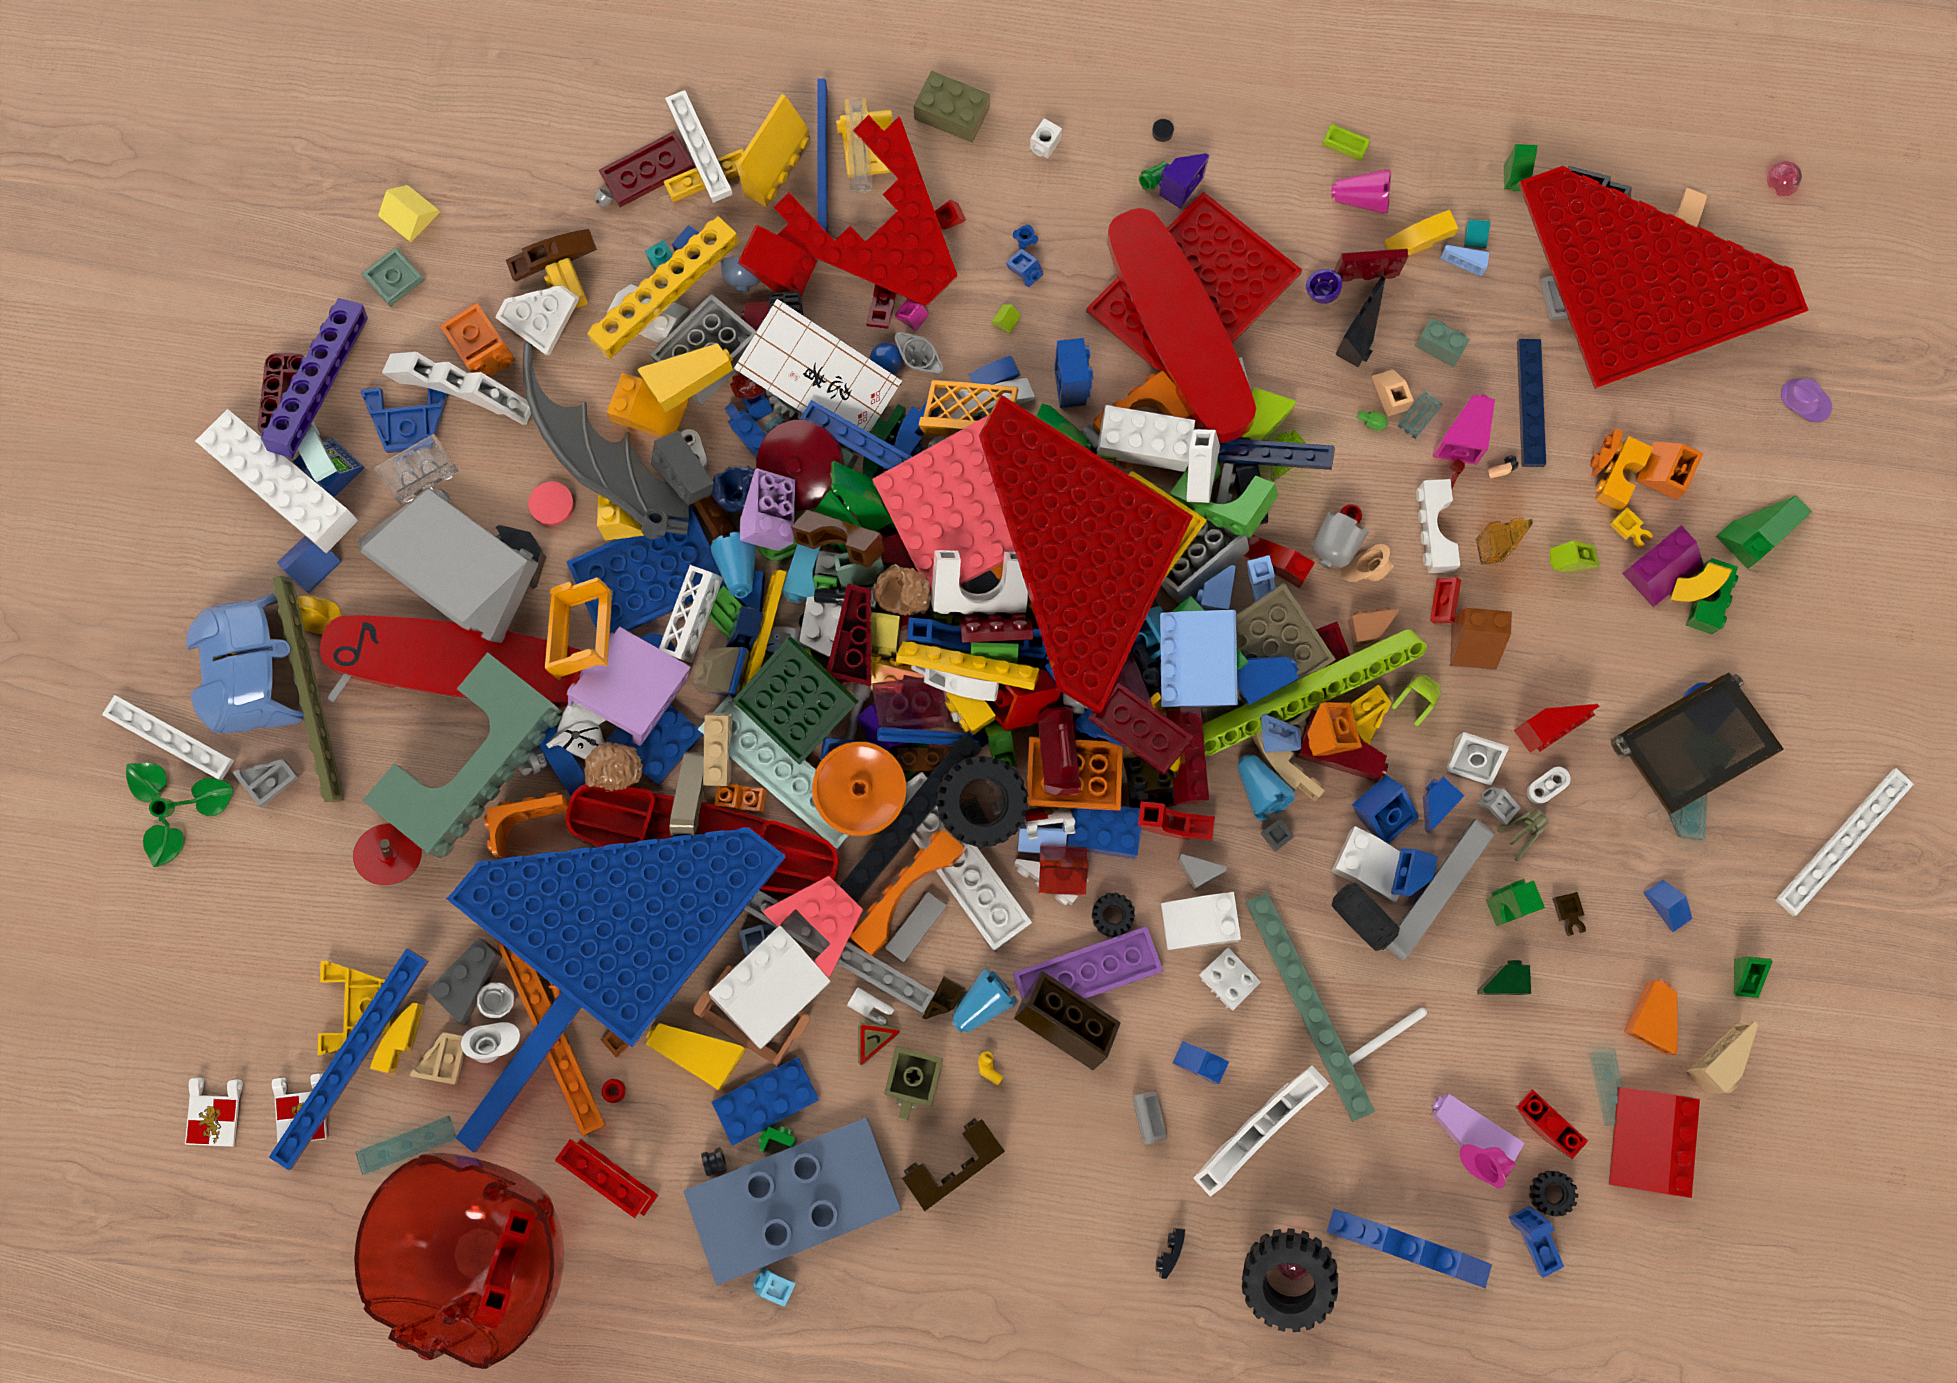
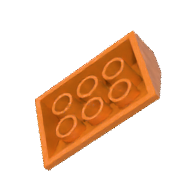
(1098, 775)

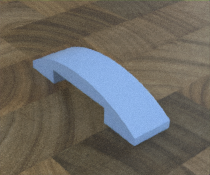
(1261, 576)

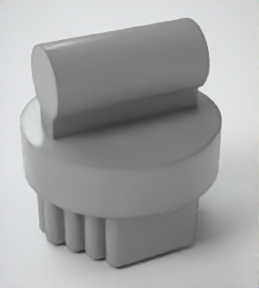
(534, 763)

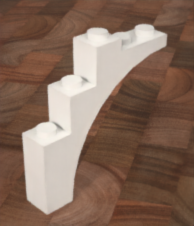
(1259, 1129)

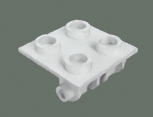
(1229, 979)

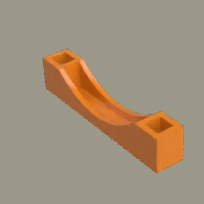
(876, 927)

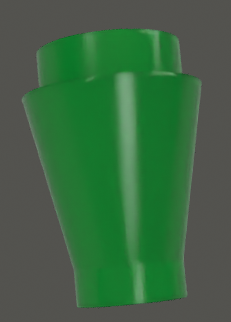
(1152, 176)

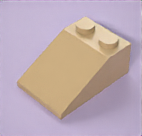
(1726, 1061)

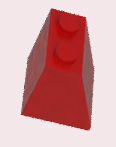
(1020, 706)

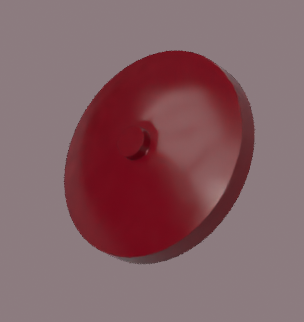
(802, 453)

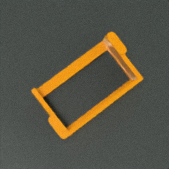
(562, 599)

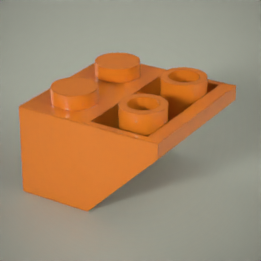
(1670, 468)

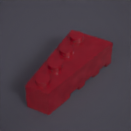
(852, 642)

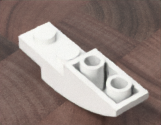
(959, 684)

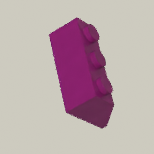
(1660, 568)

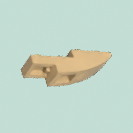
(1290, 773)

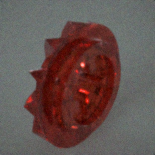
(741, 391)

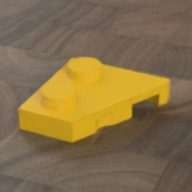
(1369, 711)

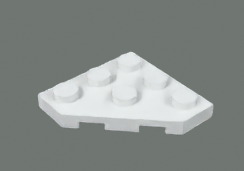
(539, 315)

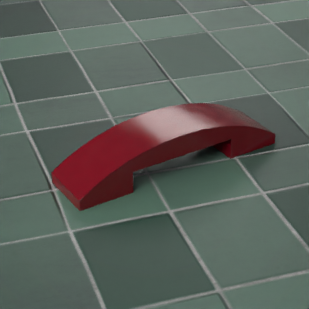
(881, 308)

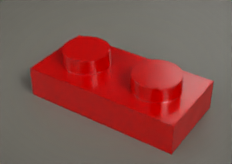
(1445, 600)

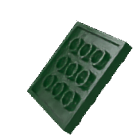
(795, 700)

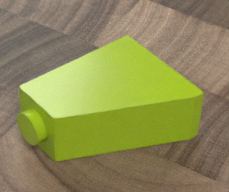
(1270, 413)

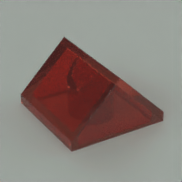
(1063, 870)

